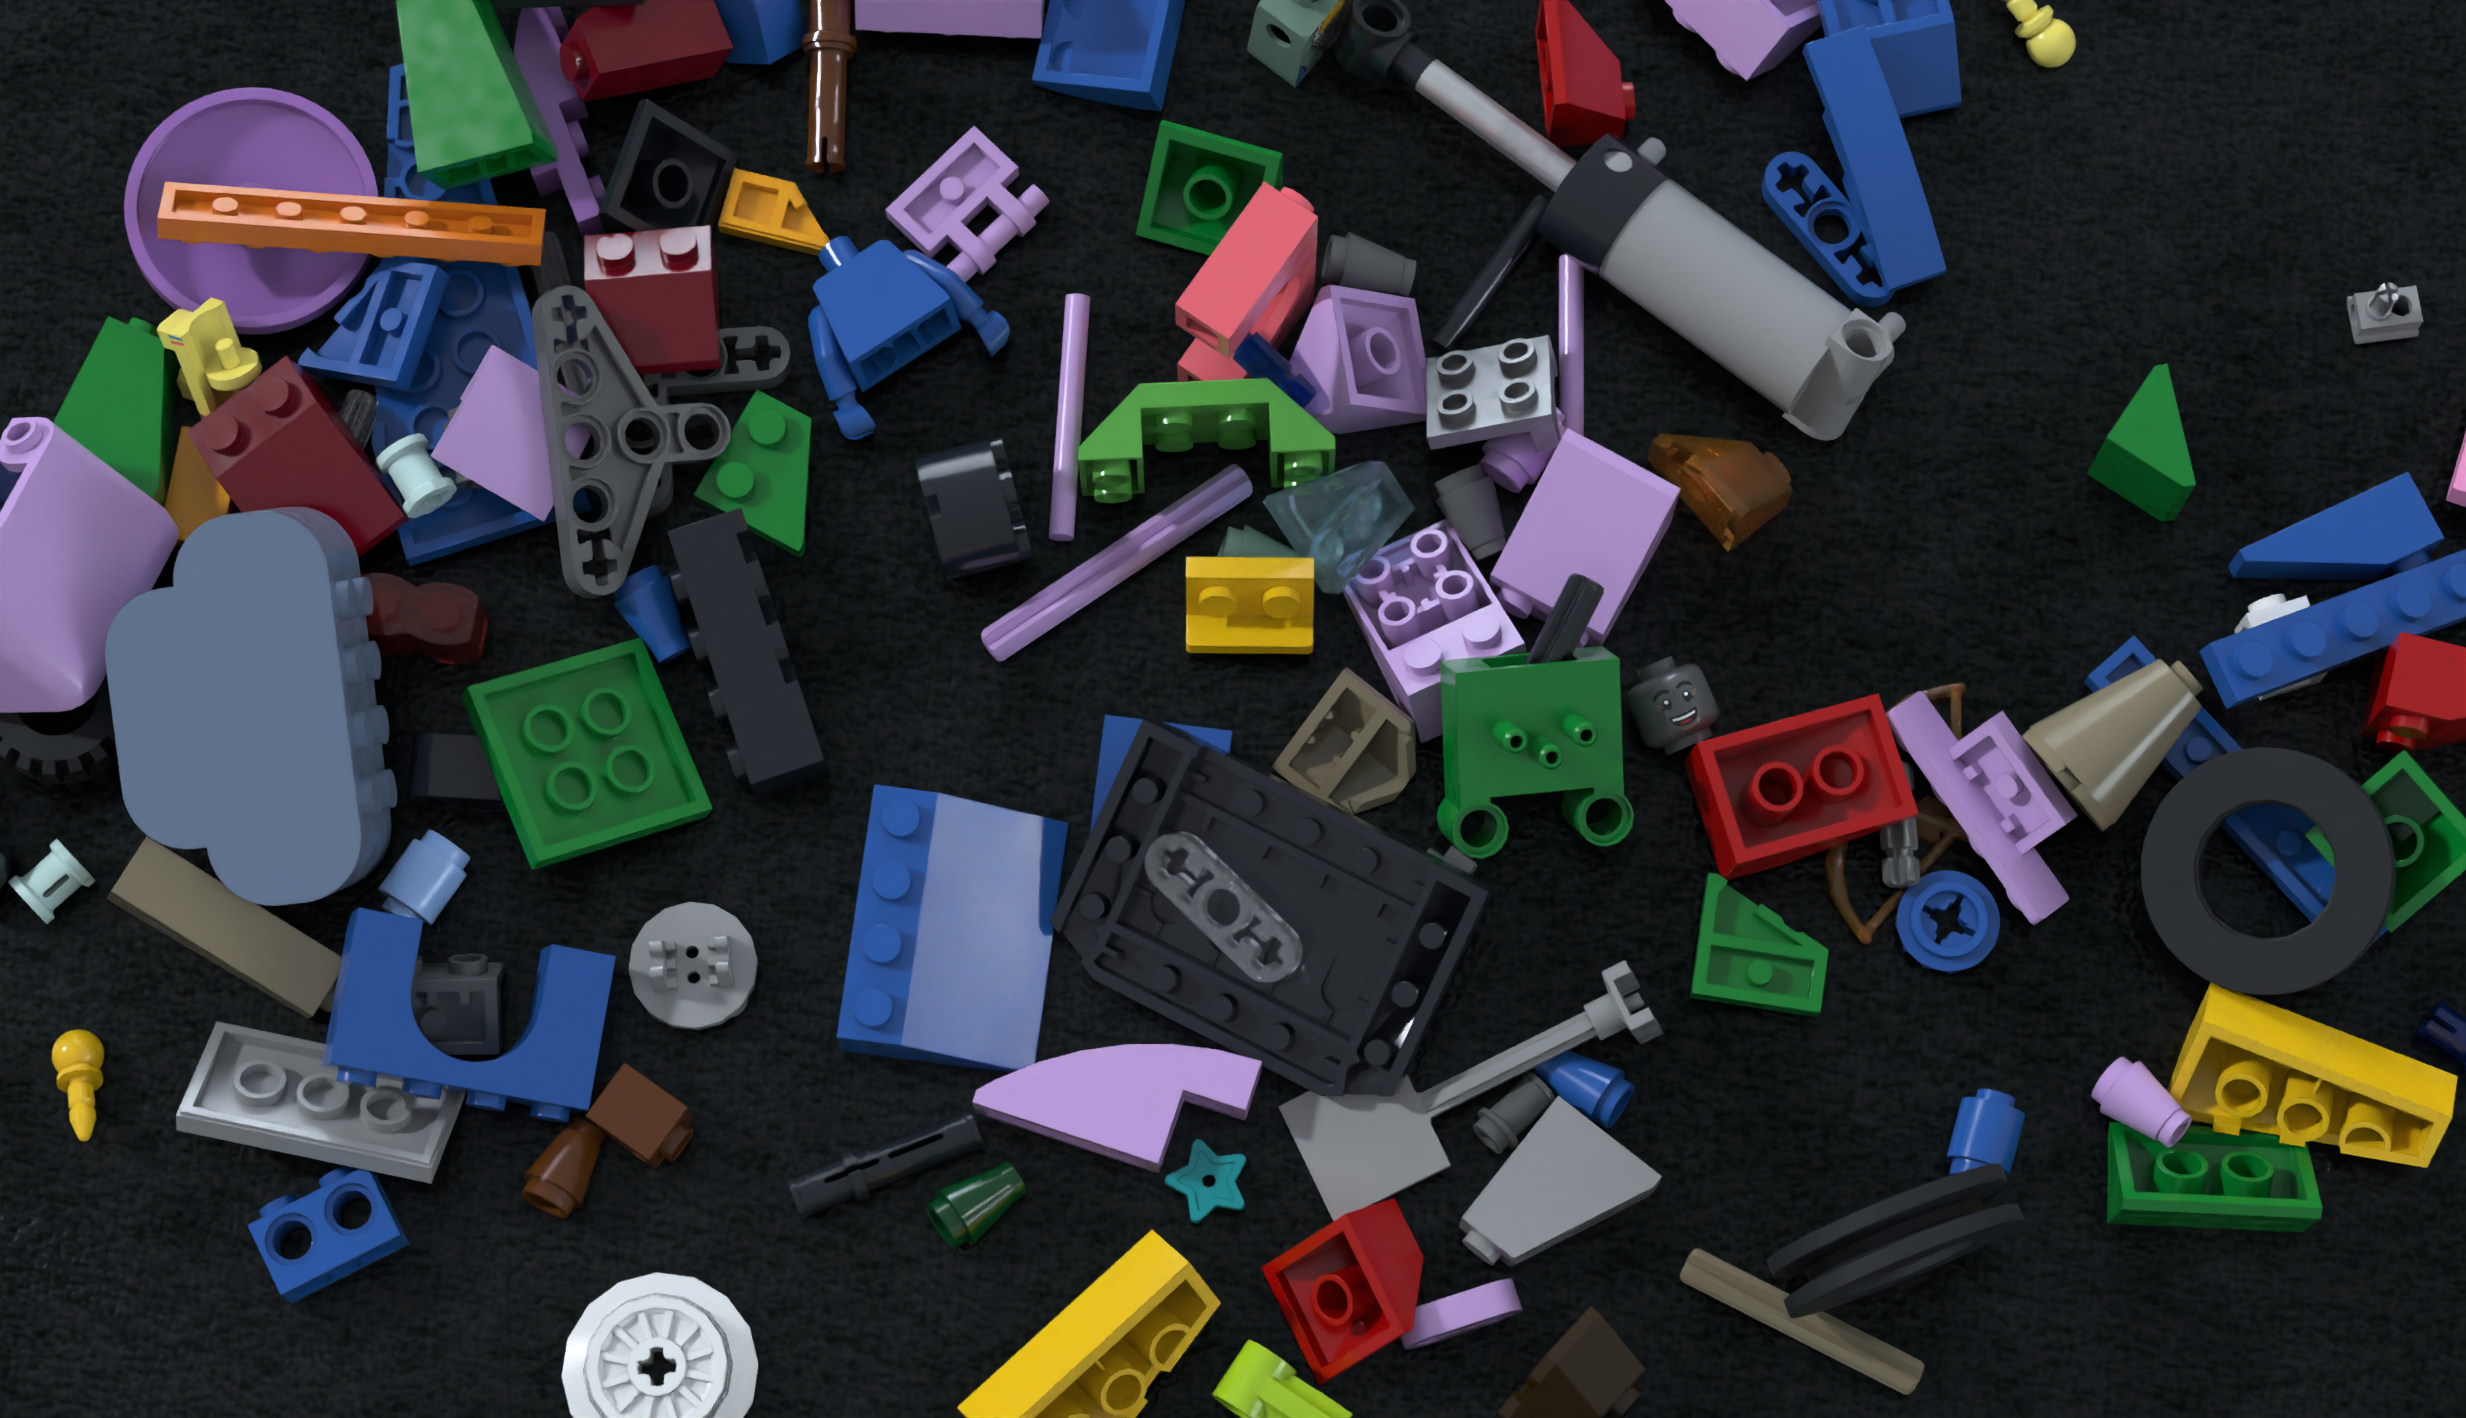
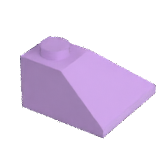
(1363, 360)

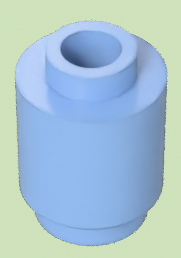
(424, 878)

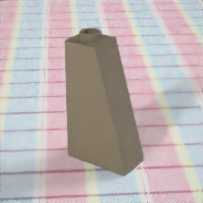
(227, 929)

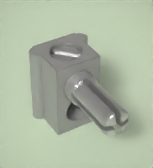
(2372, 314)

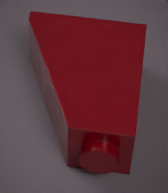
(643, 47)

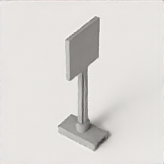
(1381, 1145)

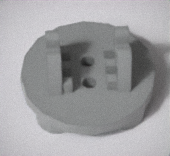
(724, 963)

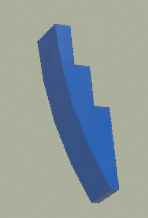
(1875, 159)

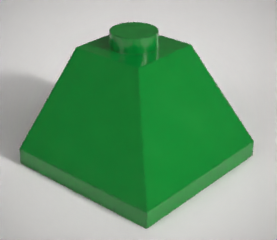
(2424, 832)

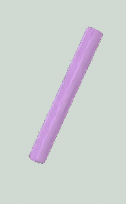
(1116, 562)

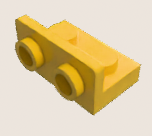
(1249, 605)

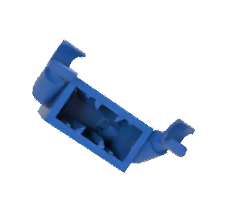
(883, 313)

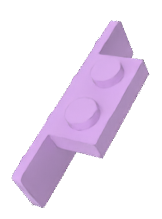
(1994, 794)

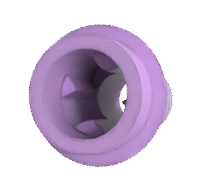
(2139, 1101)

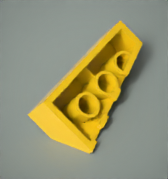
(2308, 1082)
(1105, 1343)

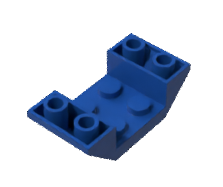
(1911, 44)

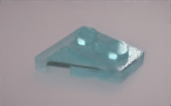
(1341, 519)

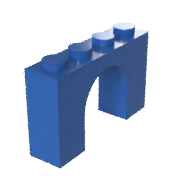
(377, 1035)

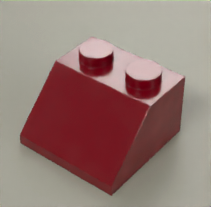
(658, 296)

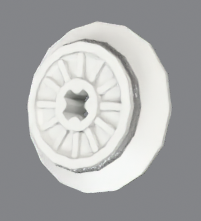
(665, 1315)

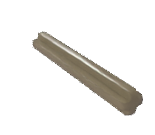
(1815, 1330)

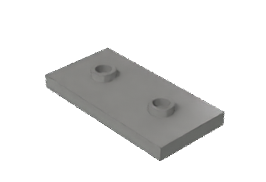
(278, 1098)

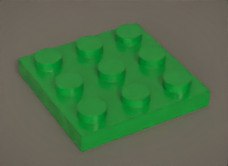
(586, 753)

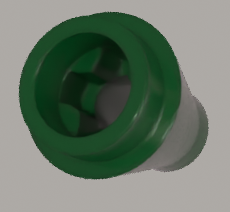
(975, 1204)

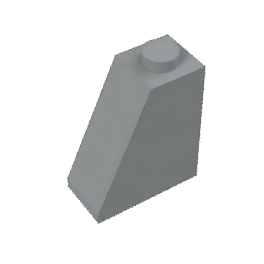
(1553, 1187)

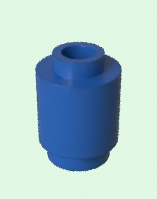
(1985, 1132)

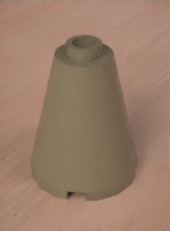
(2116, 737)

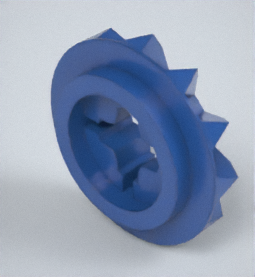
(1976, 915)

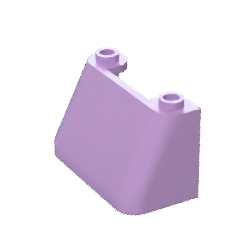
(70, 559)

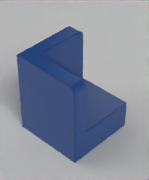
(762, 29)

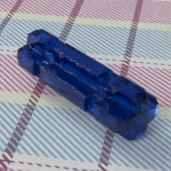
(1263, 361)

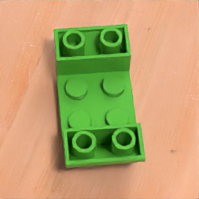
(1199, 412)

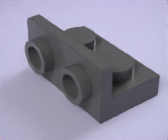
(459, 1004)

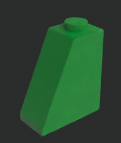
(126, 404)

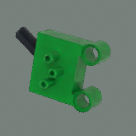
(1536, 728)

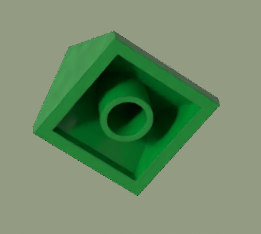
(1201, 186)
(2147, 451)

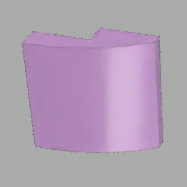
(502, 435)

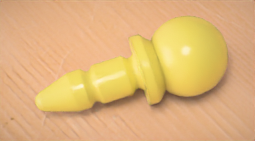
(2048, 39)

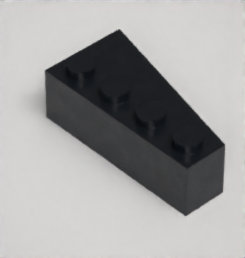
(747, 655)

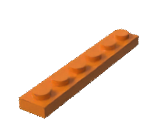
(351, 224)

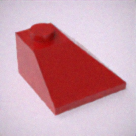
(1578, 79)
(1349, 1287)

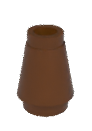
(564, 1169)

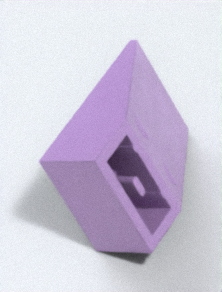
(1423, 606)

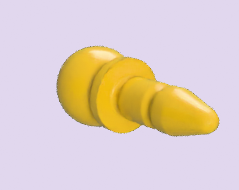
(78, 1061)

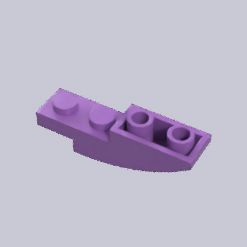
(538, 57)

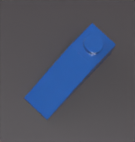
(2354, 540)

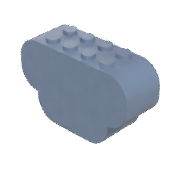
(256, 707)

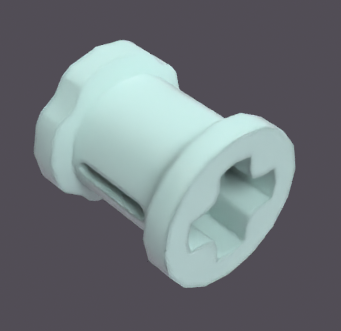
(415, 475)
(51, 881)

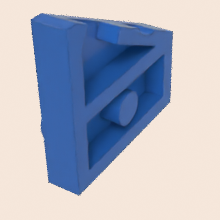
(382, 327)

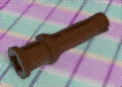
(829, 48)

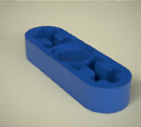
(1790, 204)

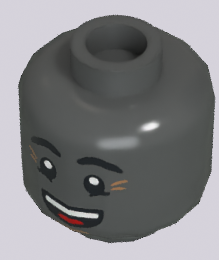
(1672, 705)

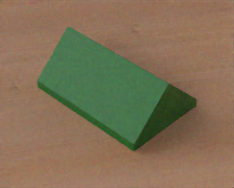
(2211, 1181)

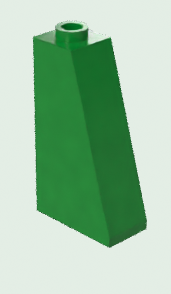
(467, 95)

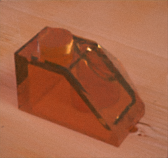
(1723, 482)

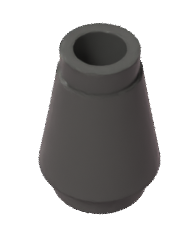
(1366, 266)
(1473, 511)

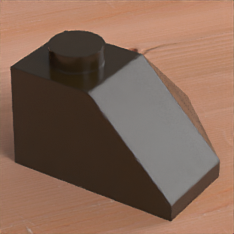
(1580, 1376)

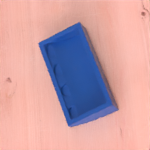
(1109, 50)

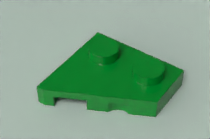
(765, 472)
(1754, 957)

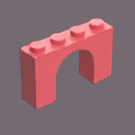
(1250, 283)

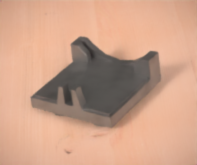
(1493, 394)

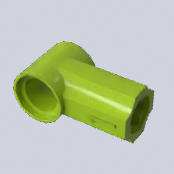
(1266, 1387)

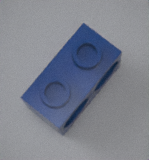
(333, 1249)

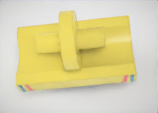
(209, 355)

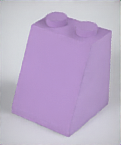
(1589, 519)

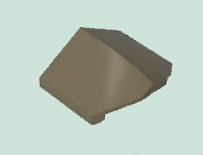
(1352, 748)

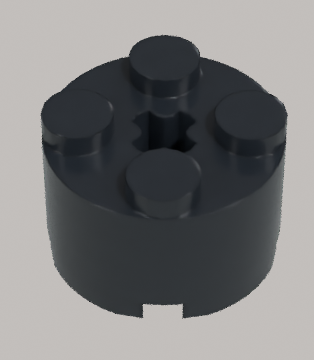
(973, 508)

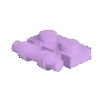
(954, 193)

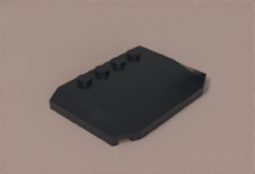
(1370, 910)

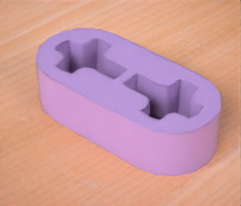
(1463, 1313)

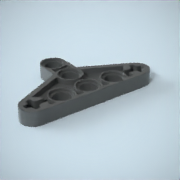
(605, 408)

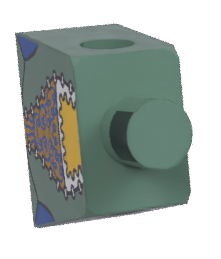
(1307, 23)

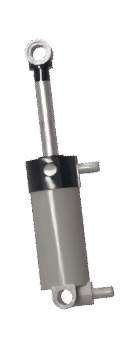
(1658, 243)

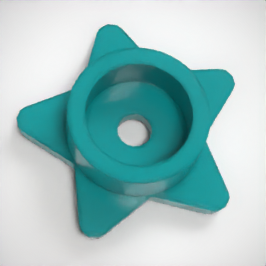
(1220, 1195)

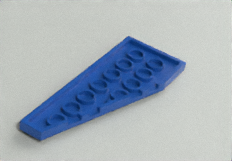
(478, 309)

